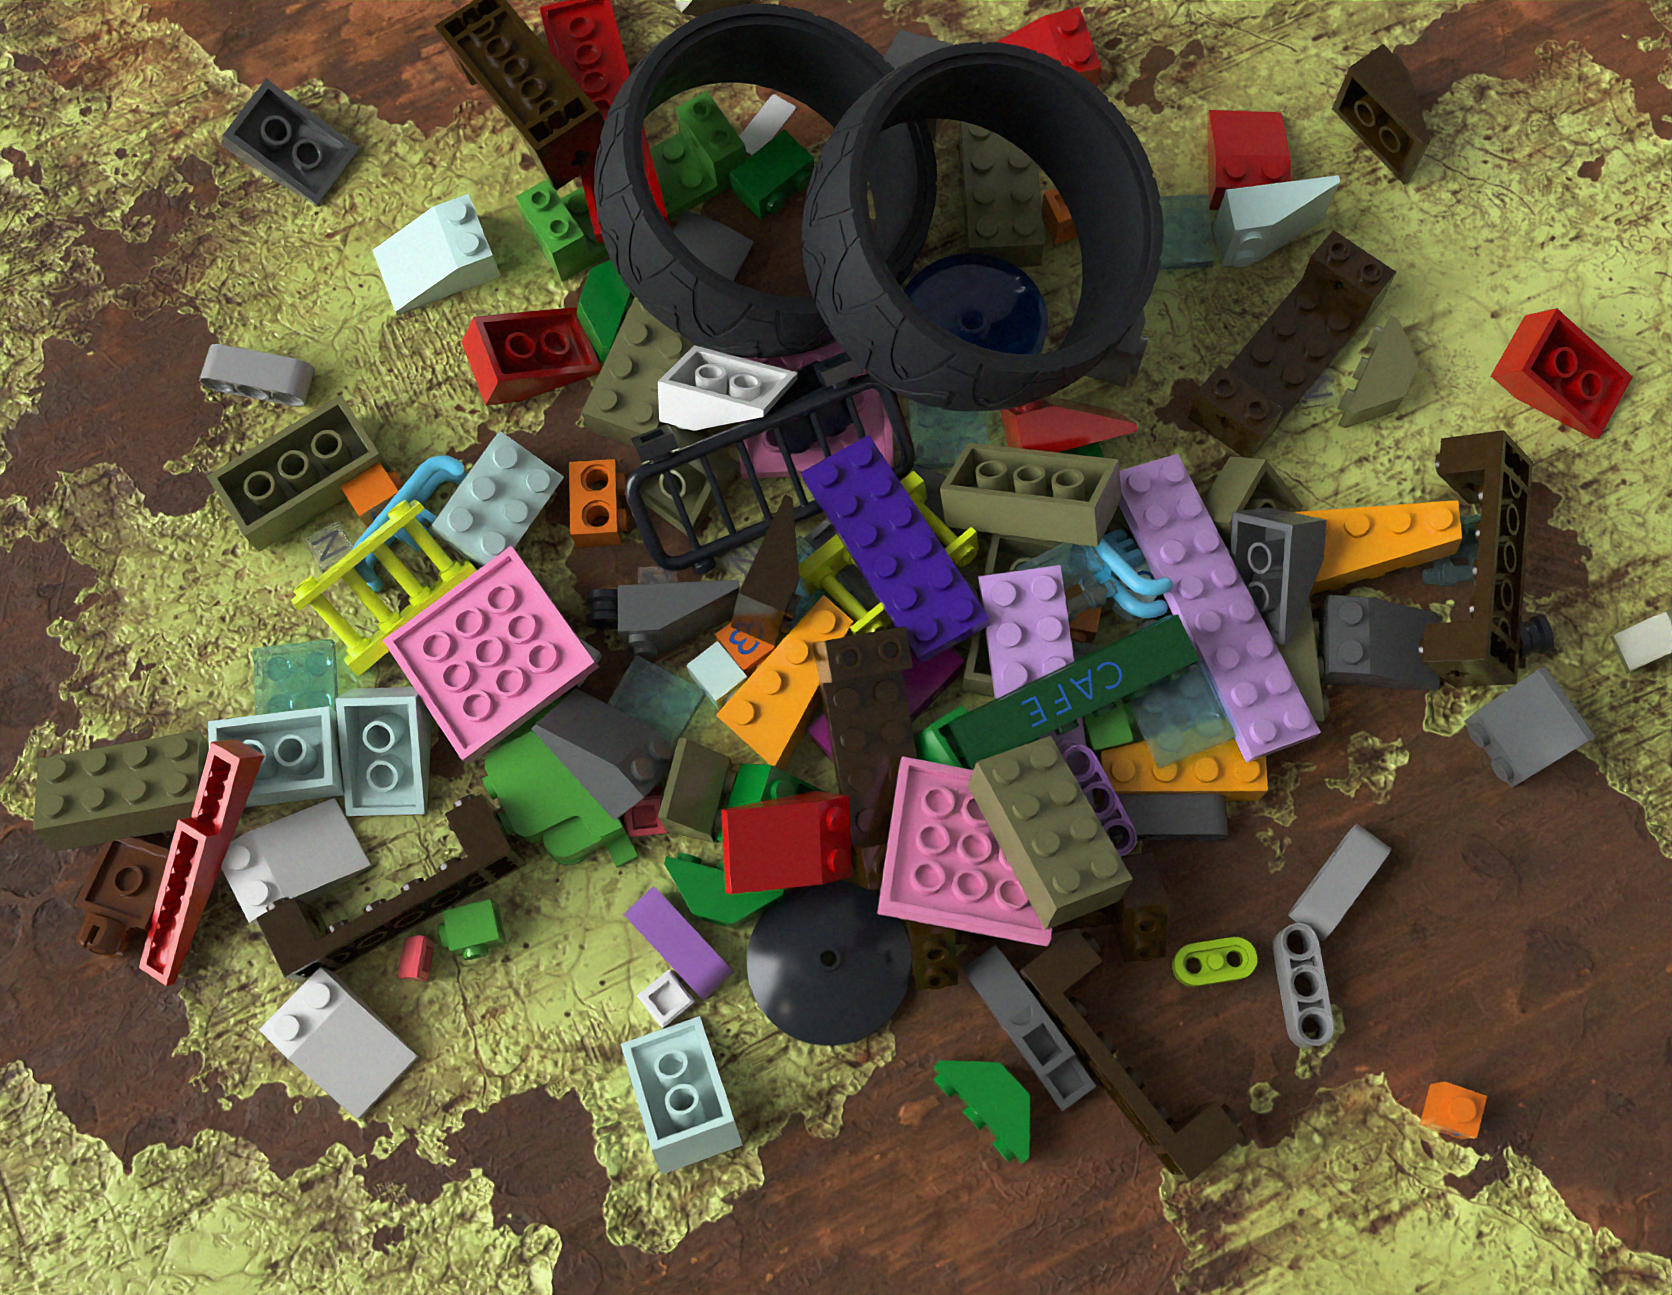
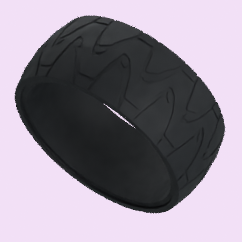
(795, 56)
(1084, 152)

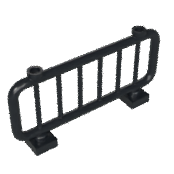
(659, 442)

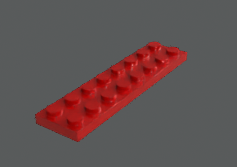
(590, 49)

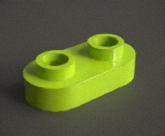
(1213, 961)

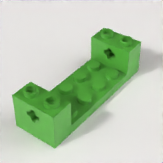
(688, 170)

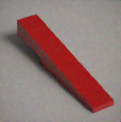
(198, 856)

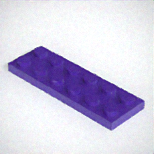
(895, 549)

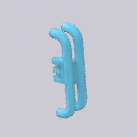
(418, 487)
(1119, 559)

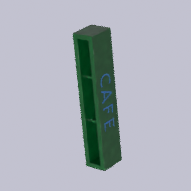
(1076, 690)

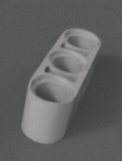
(257, 375)
(1340, 881)
(1294, 1005)

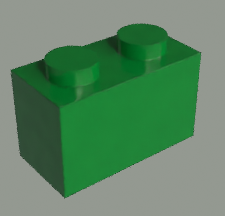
(772, 175)

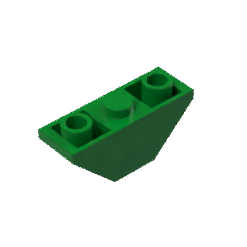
(603, 307)
(706, 893)
(991, 1101)

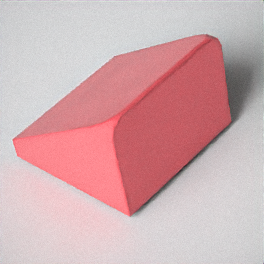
(643, 816)
(416, 958)

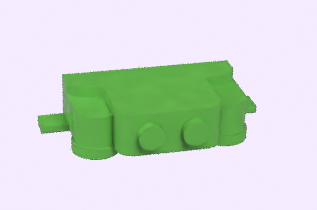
(548, 802)

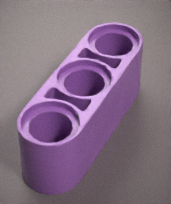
(1111, 810)
(678, 943)

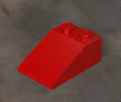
(1062, 37)
(1245, 151)
(528, 353)
(1562, 372)
(1061, 425)
(787, 842)

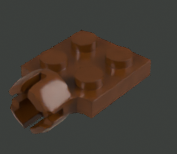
(120, 895)

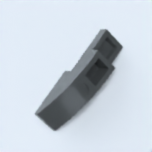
(1028, 1027)

